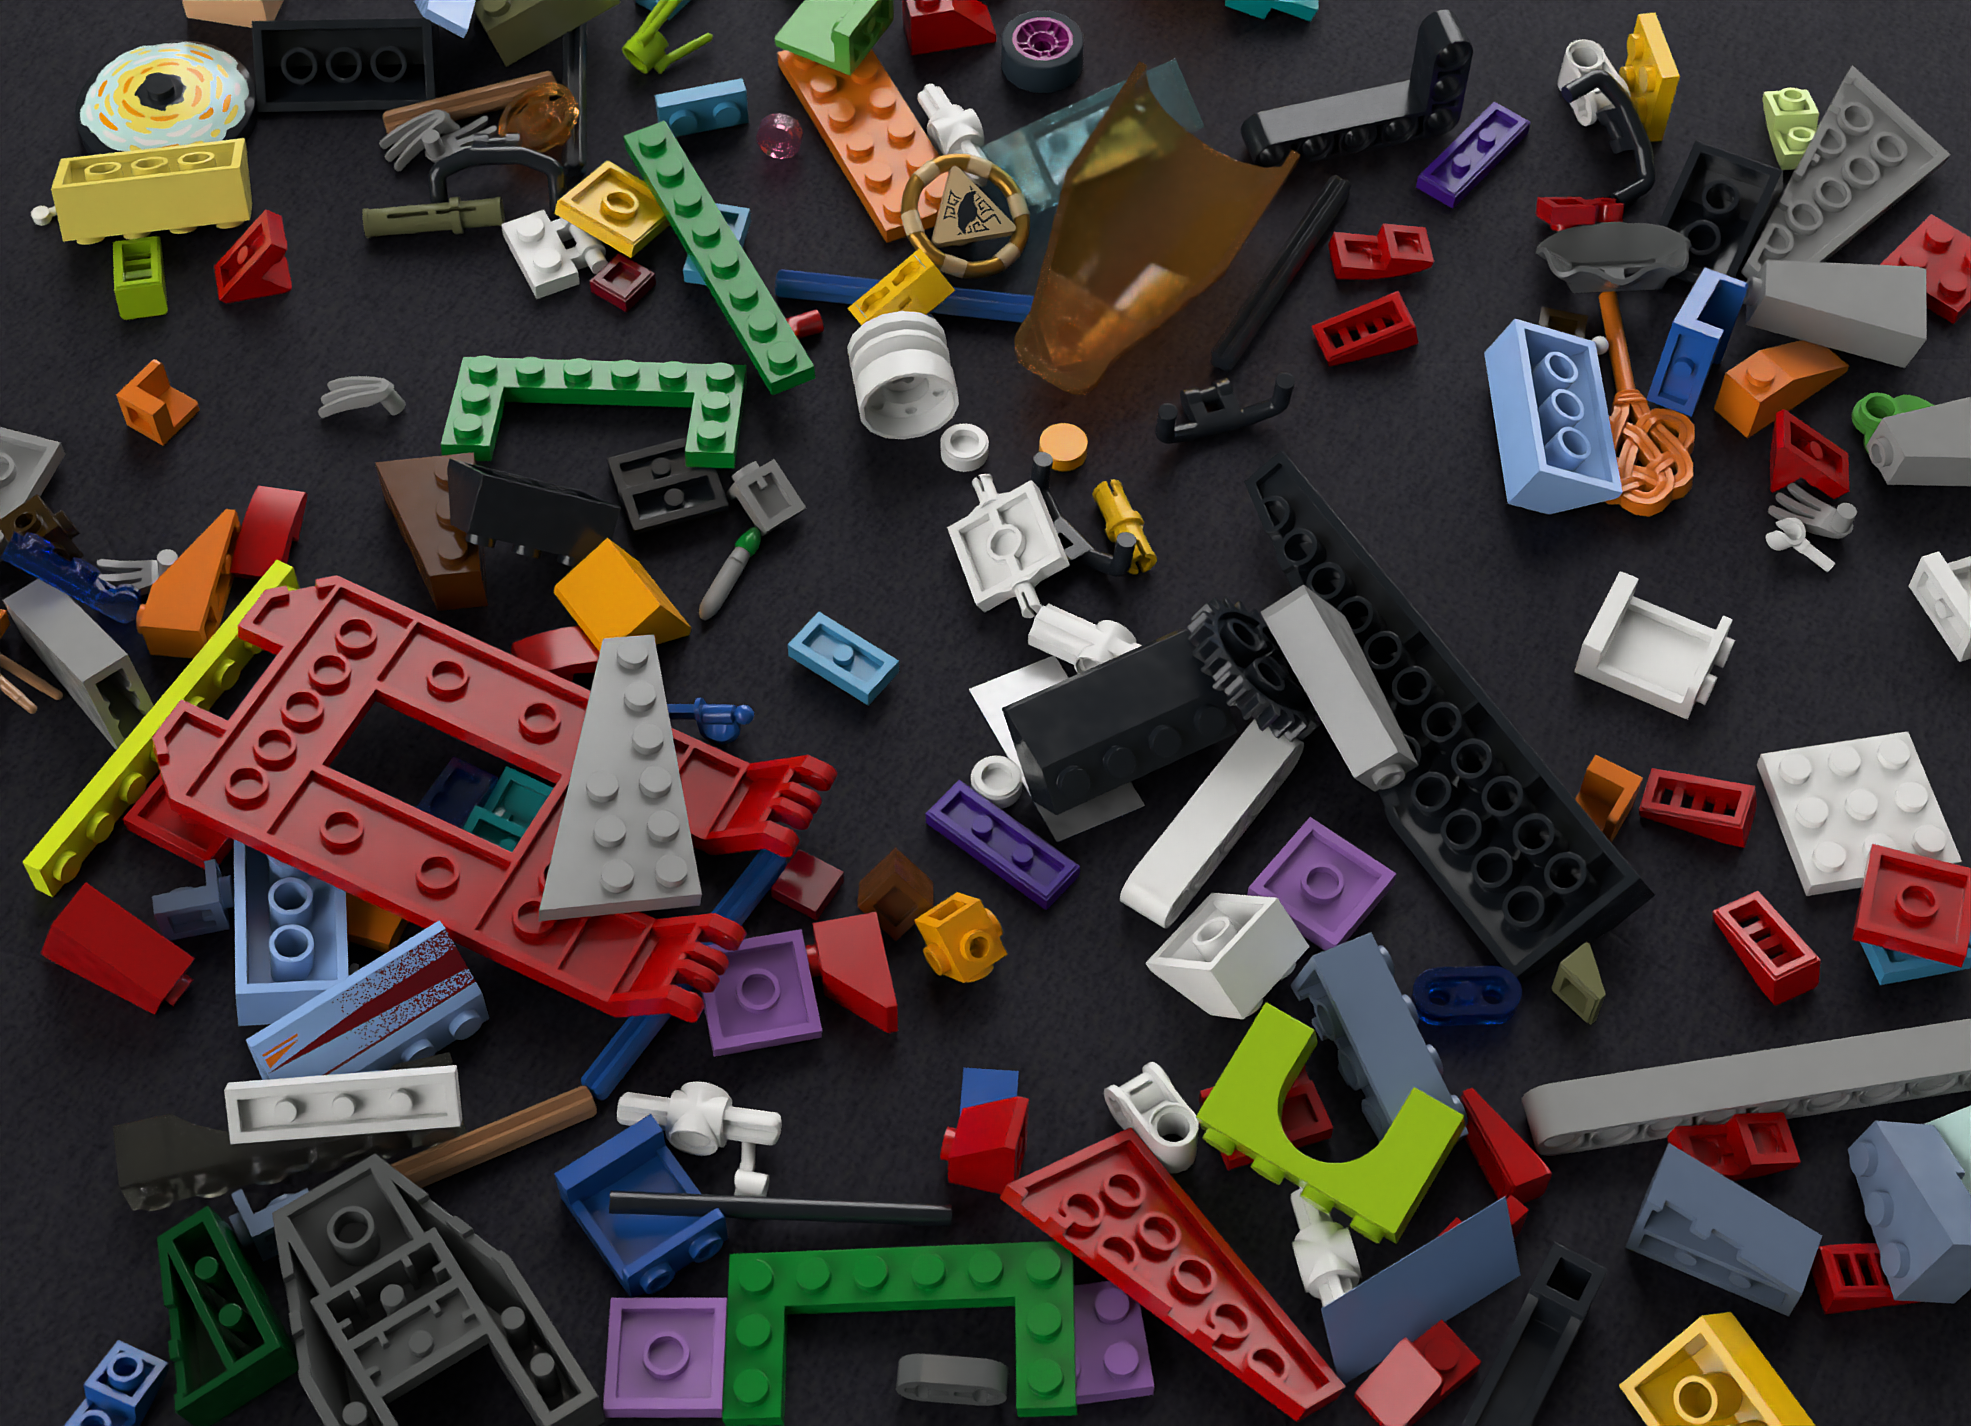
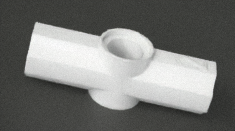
(1077, 639)

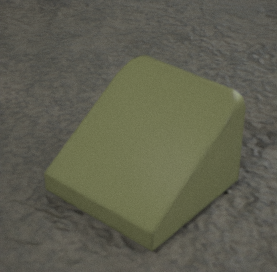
(1580, 983)

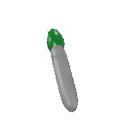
(729, 573)

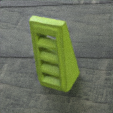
(140, 282)

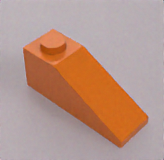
(1775, 381)
(192, 593)

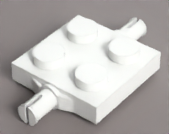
(1007, 545)

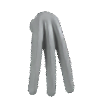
(409, 136)
(441, 147)
(360, 392)
(1815, 515)
(137, 573)

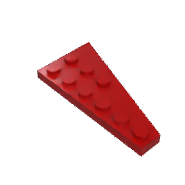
(1152, 1242)

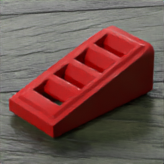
(1377, 313)
(1713, 825)
(1782, 976)
(1502, 1153)
(1830, 1283)

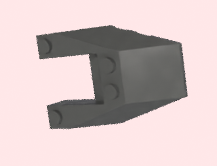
(402, 1290)

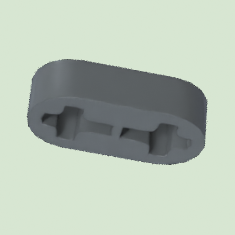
(952, 1379)

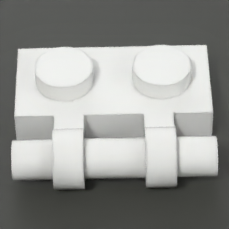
(542, 256)

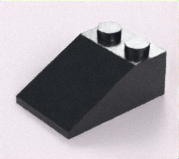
(1721, 209)

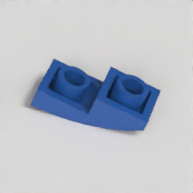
(120, 1388)

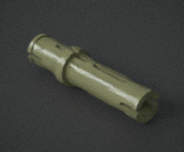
(450, 215)

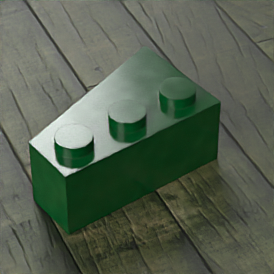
(221, 1321)

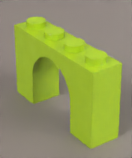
(1374, 1190)

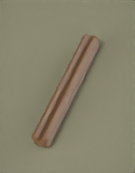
(469, 102)
(498, 1137)

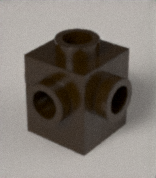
(37, 518)

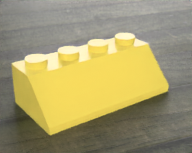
(153, 191)

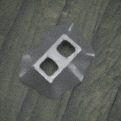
(1601, 254)

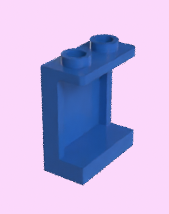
(1697, 340)
(638, 1248)

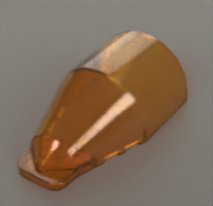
(1136, 237)

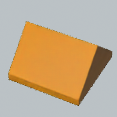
(617, 598)

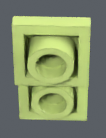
(1790, 123)

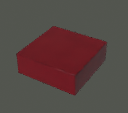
(623, 282)
(807, 884)

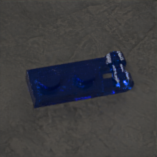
(74, 578)

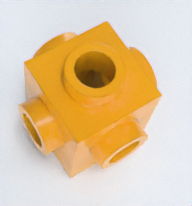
(961, 938)

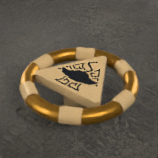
(966, 215)

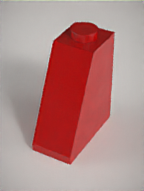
(117, 951)

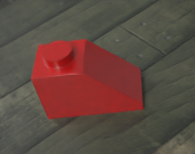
(946, 24)
(855, 968)
(987, 1145)

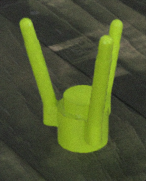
(648, 45)

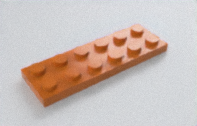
(868, 135)

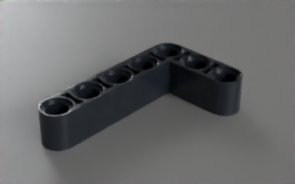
(1374, 116)

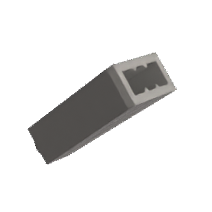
(1843, 306)
(1925, 446)
(81, 658)
(1341, 687)

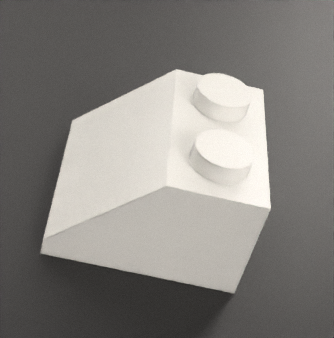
(1230, 953)

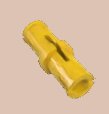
(1122, 518)

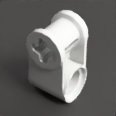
(1580, 59)
(1154, 1110)

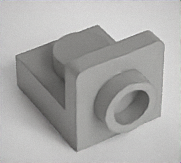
(765, 495)

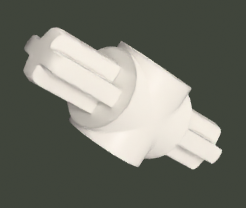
(952, 128)
(700, 1118)
(1323, 1253)

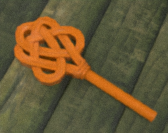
(1657, 439)

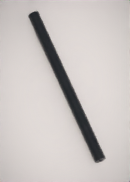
(781, 1208)

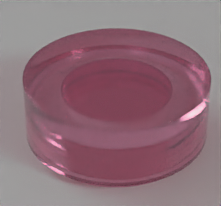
(779, 136)

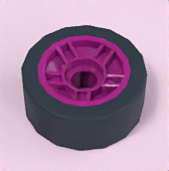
(1042, 51)

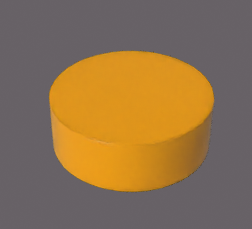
(1065, 444)

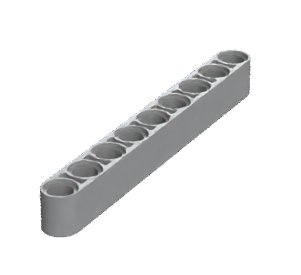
(1787, 1079)

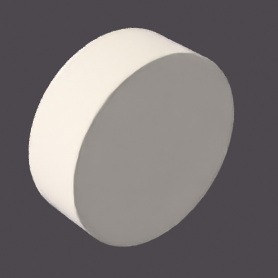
(964, 447)
(997, 780)

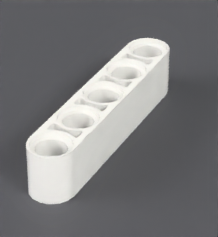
(1210, 824)

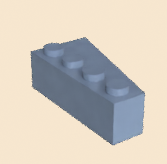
(1373, 1029)

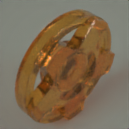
(542, 121)

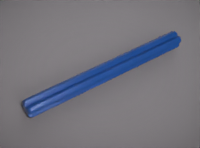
(849, 289)
(640, 1030)

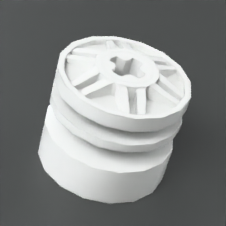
(902, 375)

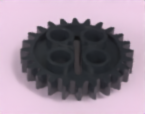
(1251, 669)

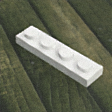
(343, 1104)

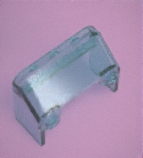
(1046, 148)

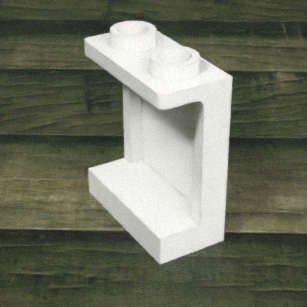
(1946, 598)
(1652, 651)

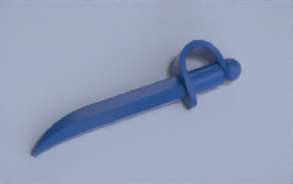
(715, 721)

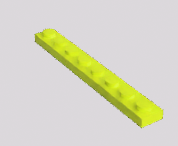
(134, 763)

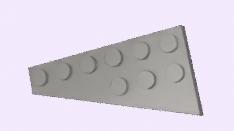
(1848, 177)
(625, 812)

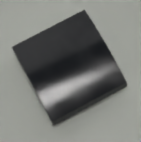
(661, 490)

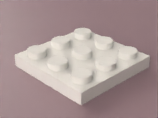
(1846, 798)

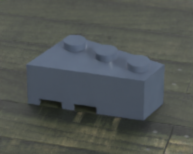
(1915, 1210)
(1723, 1234)

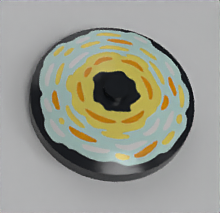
(166, 98)

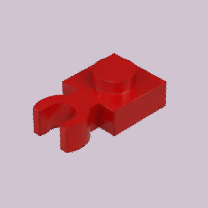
(1575, 211)

